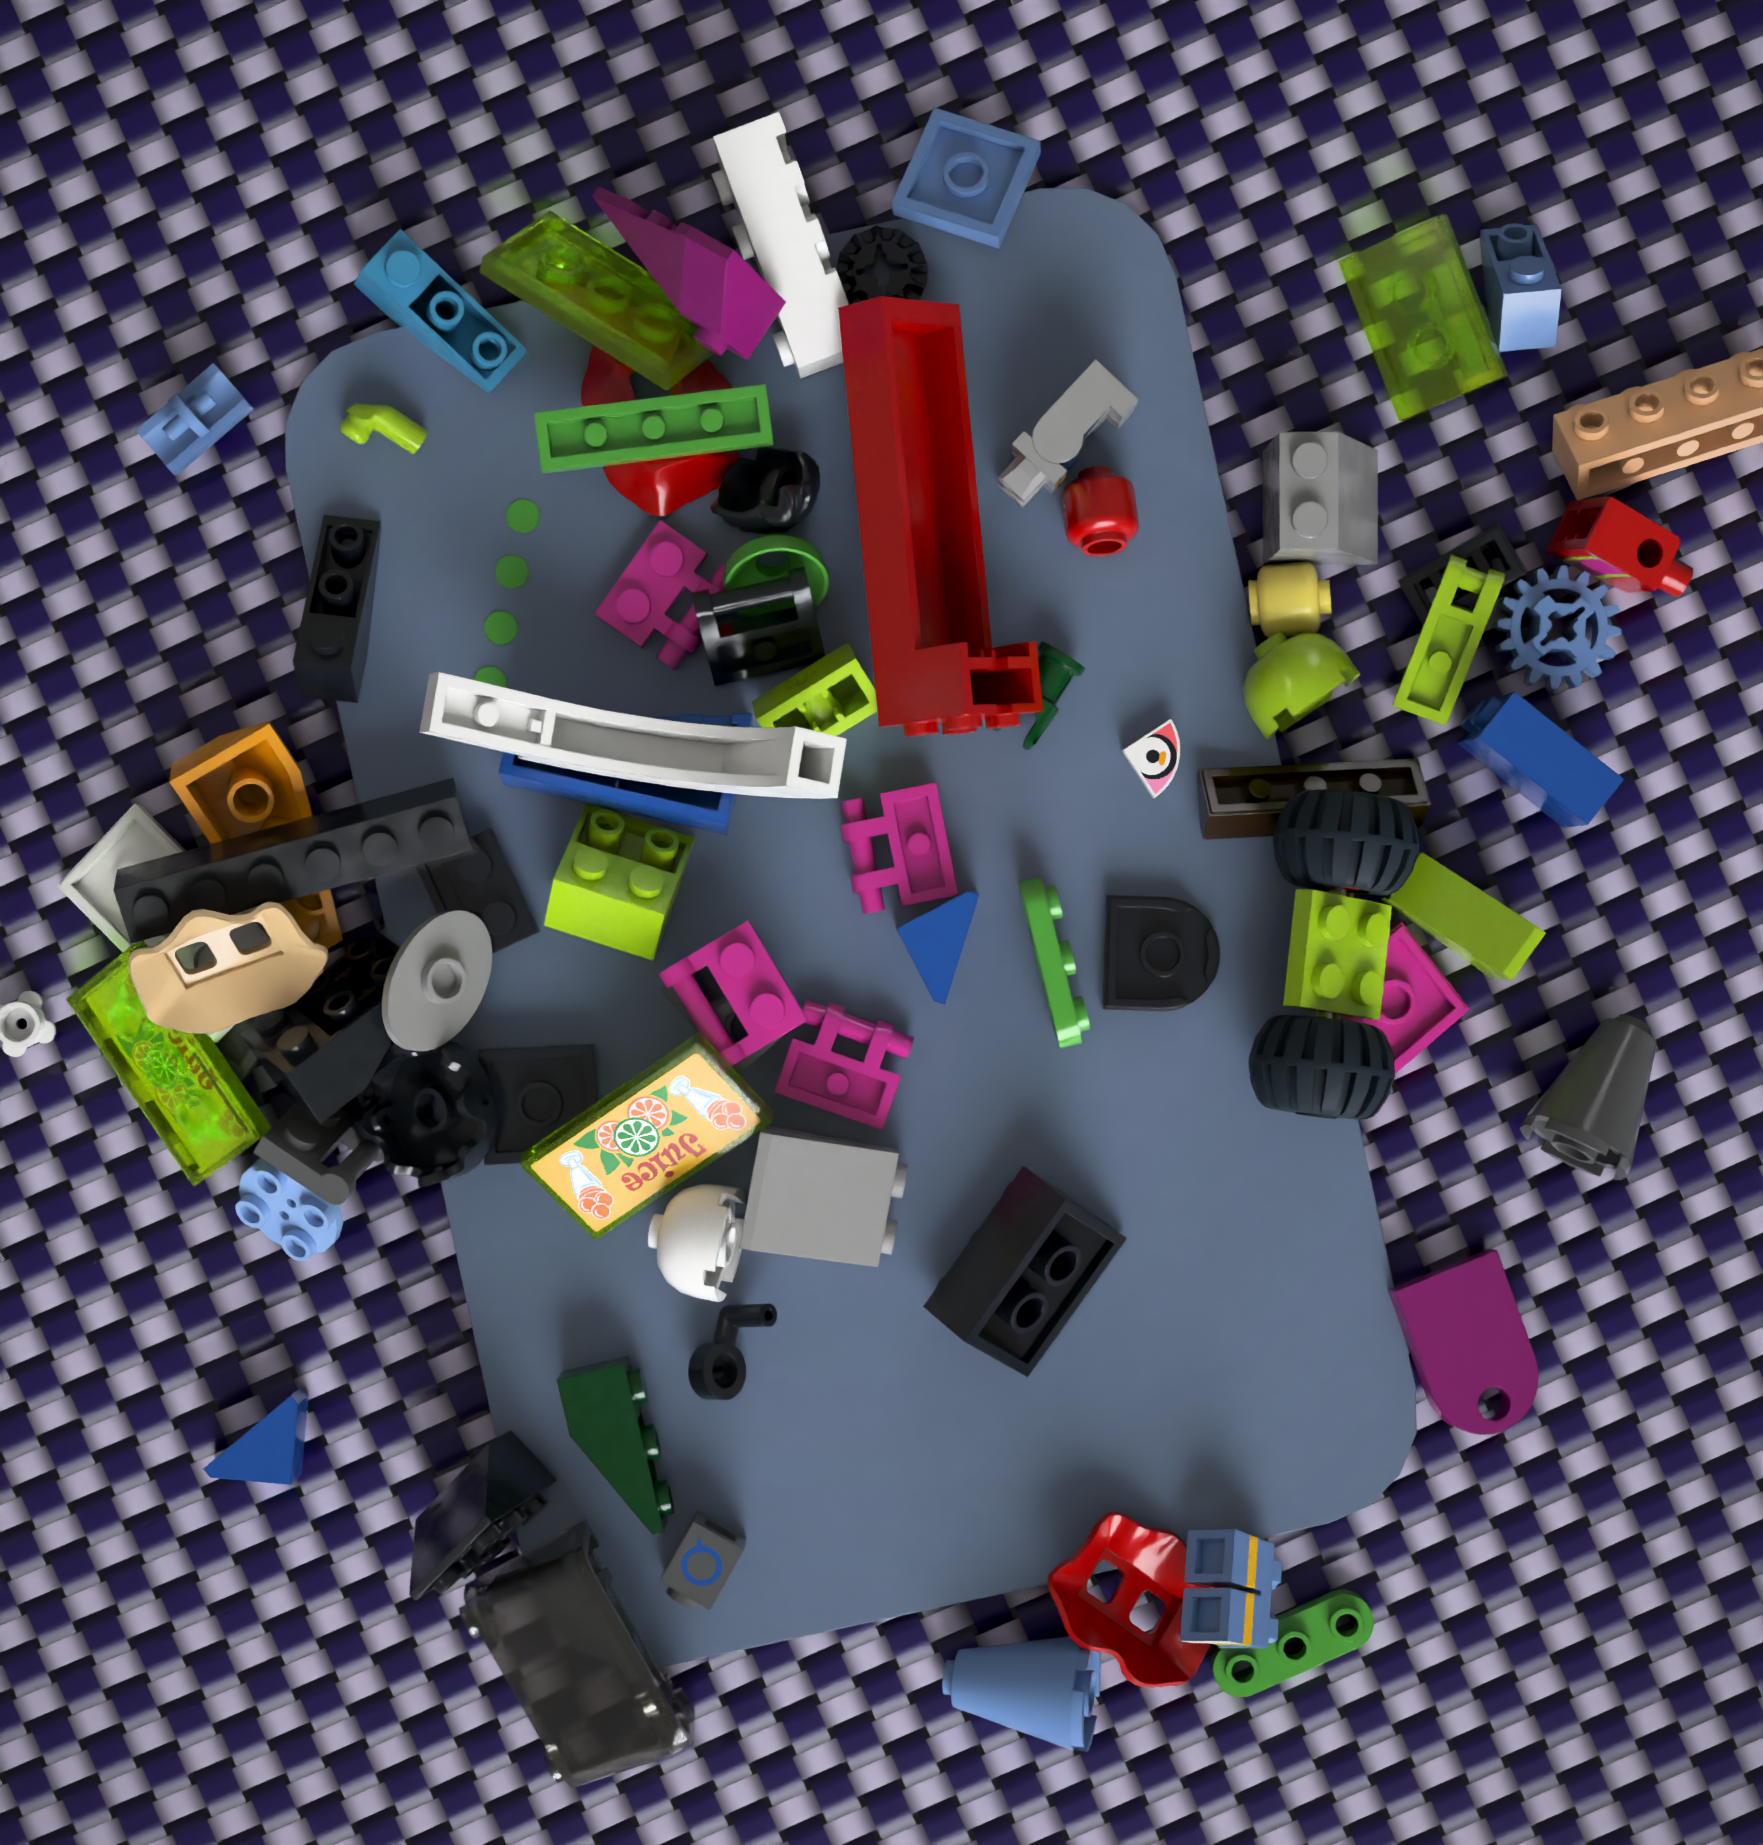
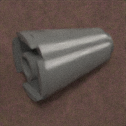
(1598, 1100)

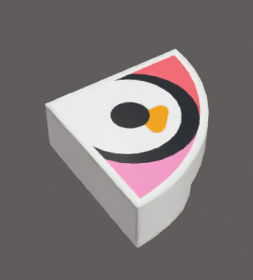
(1155, 757)

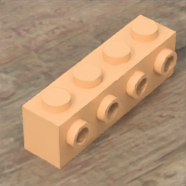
(1661, 425)

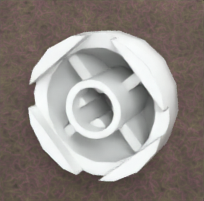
(699, 1239)

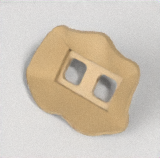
(237, 981)

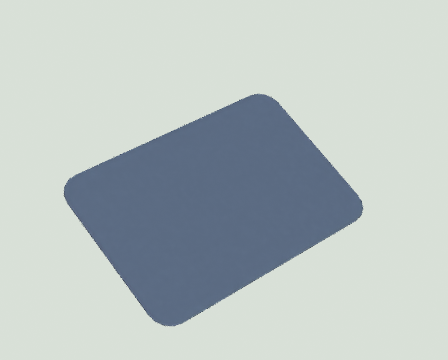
(874, 1458)

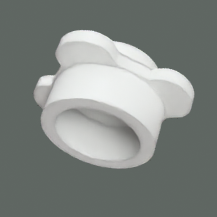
(38, 1027)

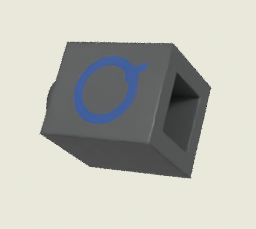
(702, 1562)

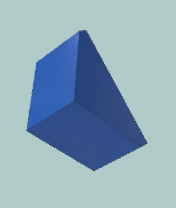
(937, 942)
(270, 1449)

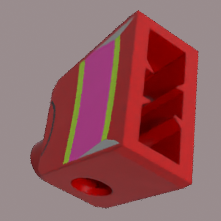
(1619, 547)

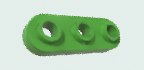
(1053, 961)
(1322, 1642)

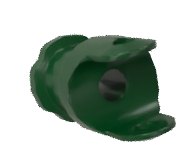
(1055, 673)

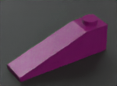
(699, 276)

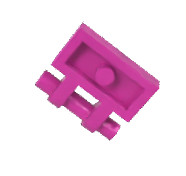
(652, 586)
(916, 844)
(838, 1081)

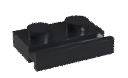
(484, 886)

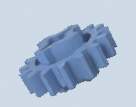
(1540, 612)

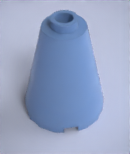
(1030, 1687)

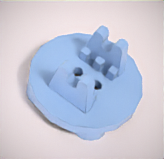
(287, 1211)

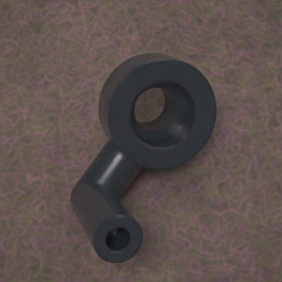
(719, 1367)

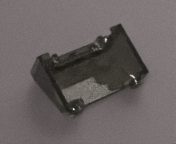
(577, 1661)

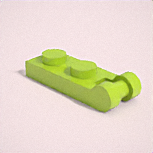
(1447, 642)

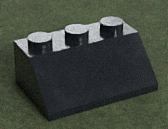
(1024, 1272)

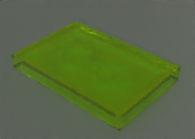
(1423, 317)

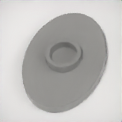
(436, 980)

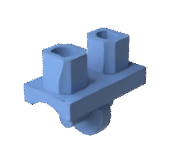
(194, 419)

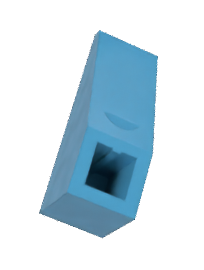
(439, 312)

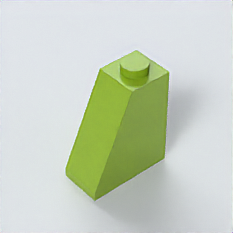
(1465, 919)

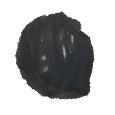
(769, 491)

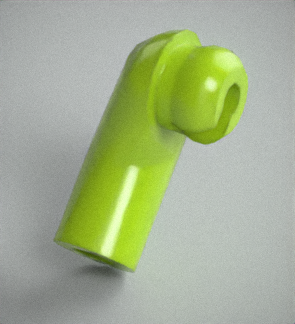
(385, 420)

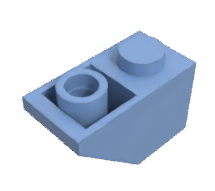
(1519, 288)

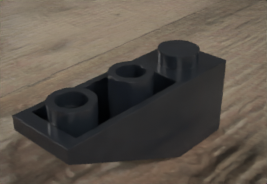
(338, 610)

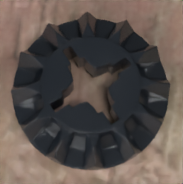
(899, 251)

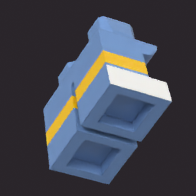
(1240, 1607)

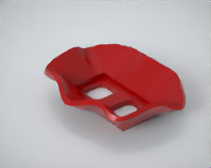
(664, 483)
(1147, 1561)

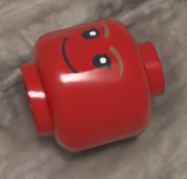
(1099, 511)

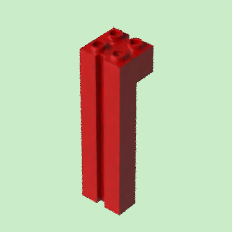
(924, 525)

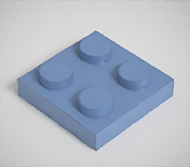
(966, 177)

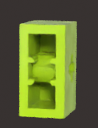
(821, 697)

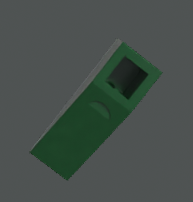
(609, 1427)

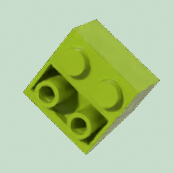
(618, 881)

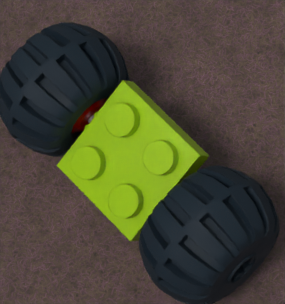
(1336, 954)

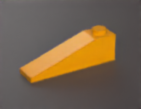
(249, 785)

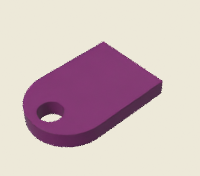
(1468, 1339)

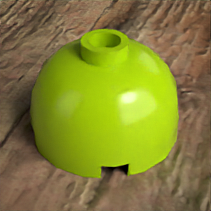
(1293, 679)

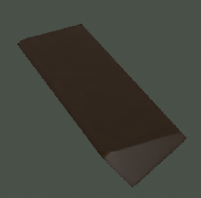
(1250, 799)

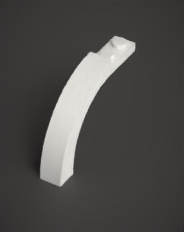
(633, 747)

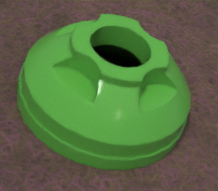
(744, 569)

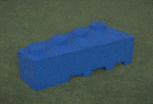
(672, 804)

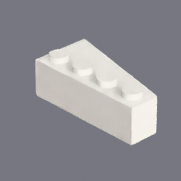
(783, 241)

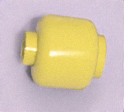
(1288, 599)

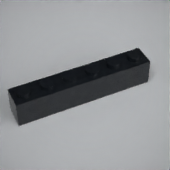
(294, 859)

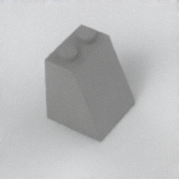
(1320, 500)
(822, 1197)

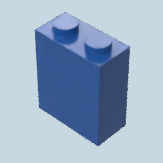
(1538, 759)

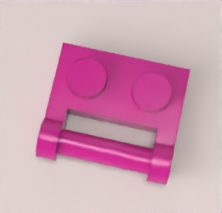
(749, 984)

